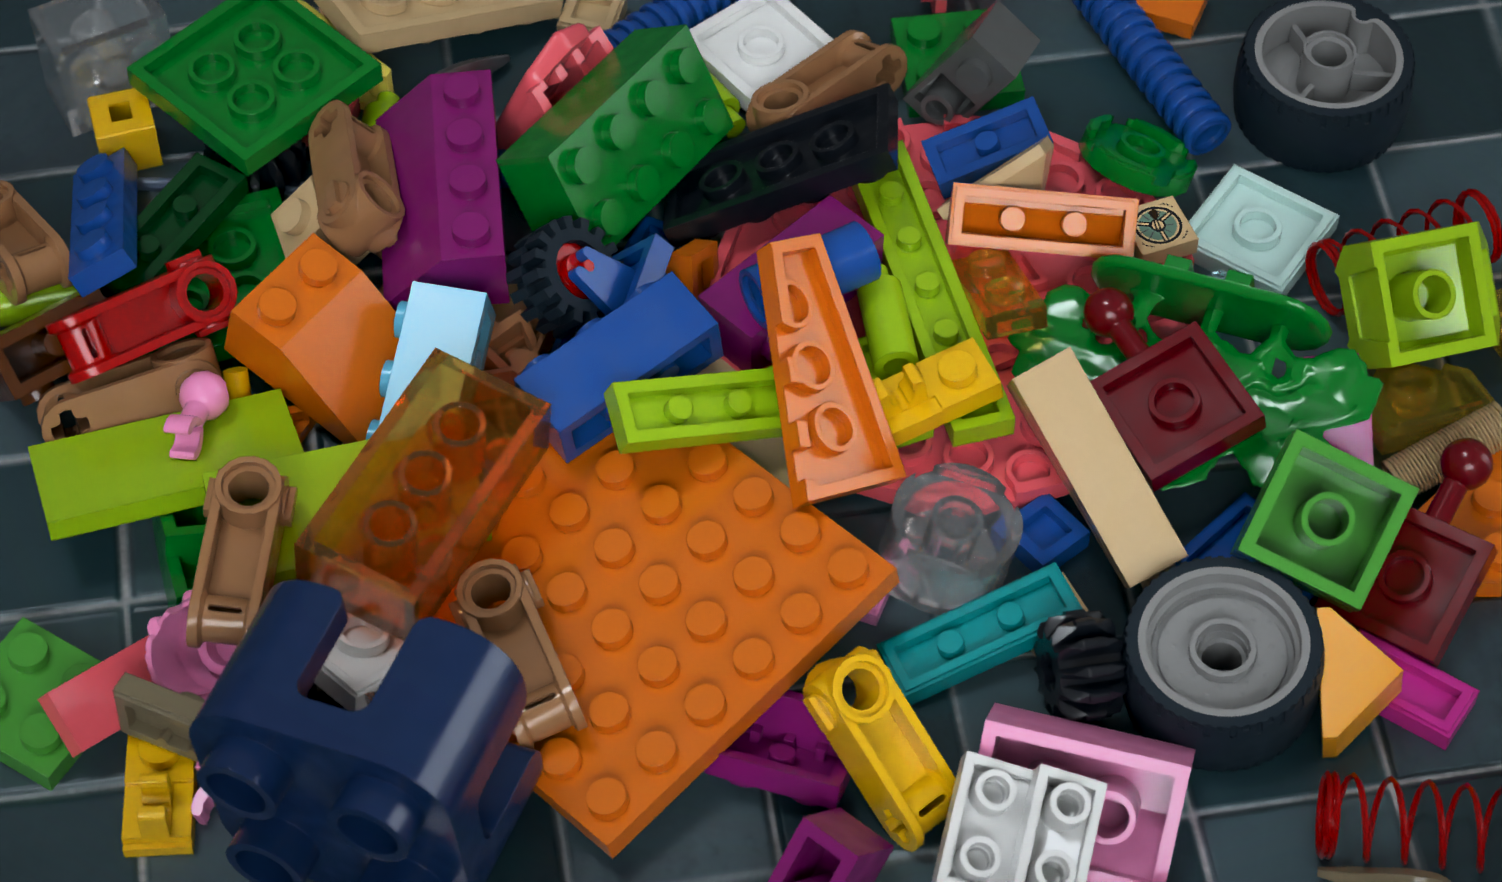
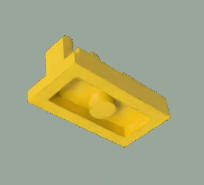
(937, 390)
(157, 801)

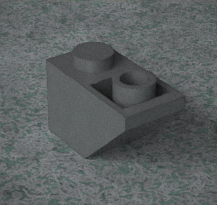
(973, 67)

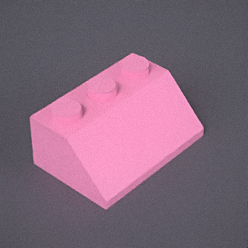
(1142, 793)

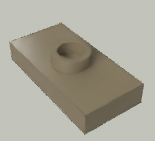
(156, 714)

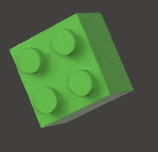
(1325, 520)

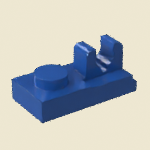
(984, 144)

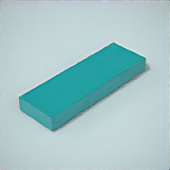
(976, 634)

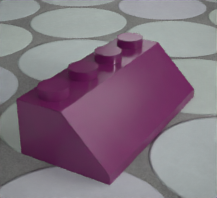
(449, 188)

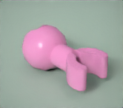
(202, 399)

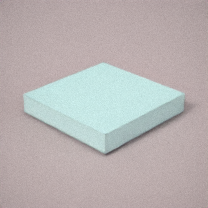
(1259, 230)

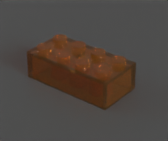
(424, 493)

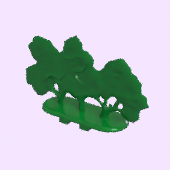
(1310, 396)

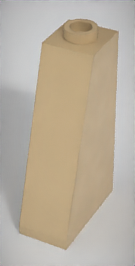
(1097, 468)

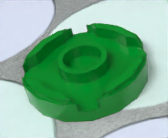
(1138, 156)

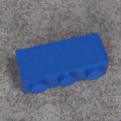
(649, 337)

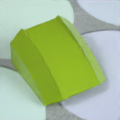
(1419, 295)

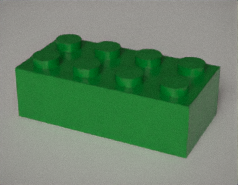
(619, 135)

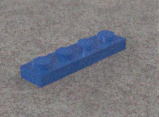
(103, 221)

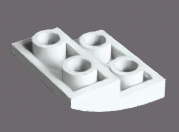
(1018, 824)

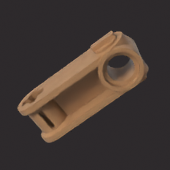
(828, 75)
(354, 181)
(30, 249)
(128, 392)
(238, 549)
(523, 638)

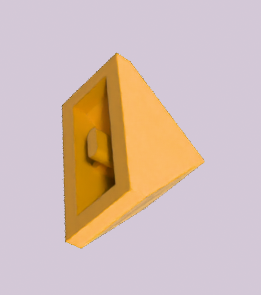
(1354, 683)

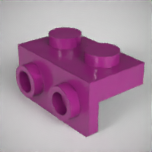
(785, 756)

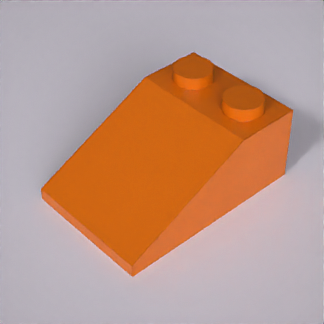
(318, 337)

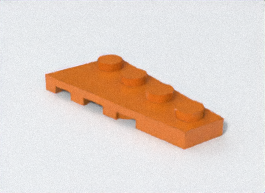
(824, 390)

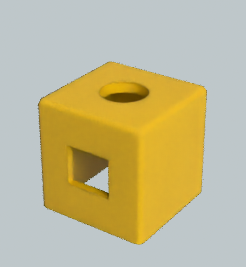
(125, 121)

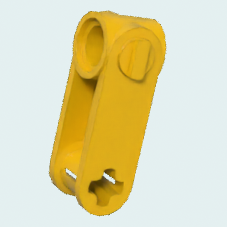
(881, 745)

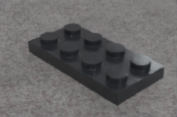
(786, 166)

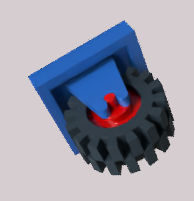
(572, 278)

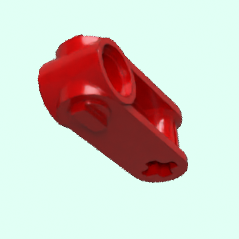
(145, 317)

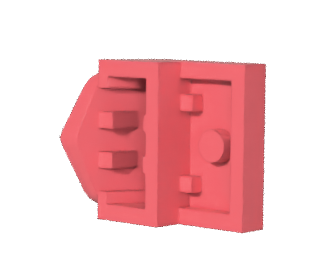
(555, 71)

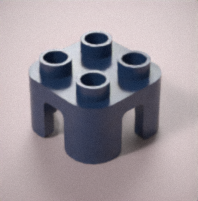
(369, 794)

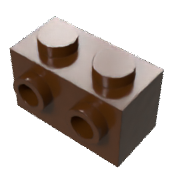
(33, 357)

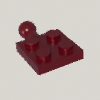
(1171, 399)
(1431, 565)

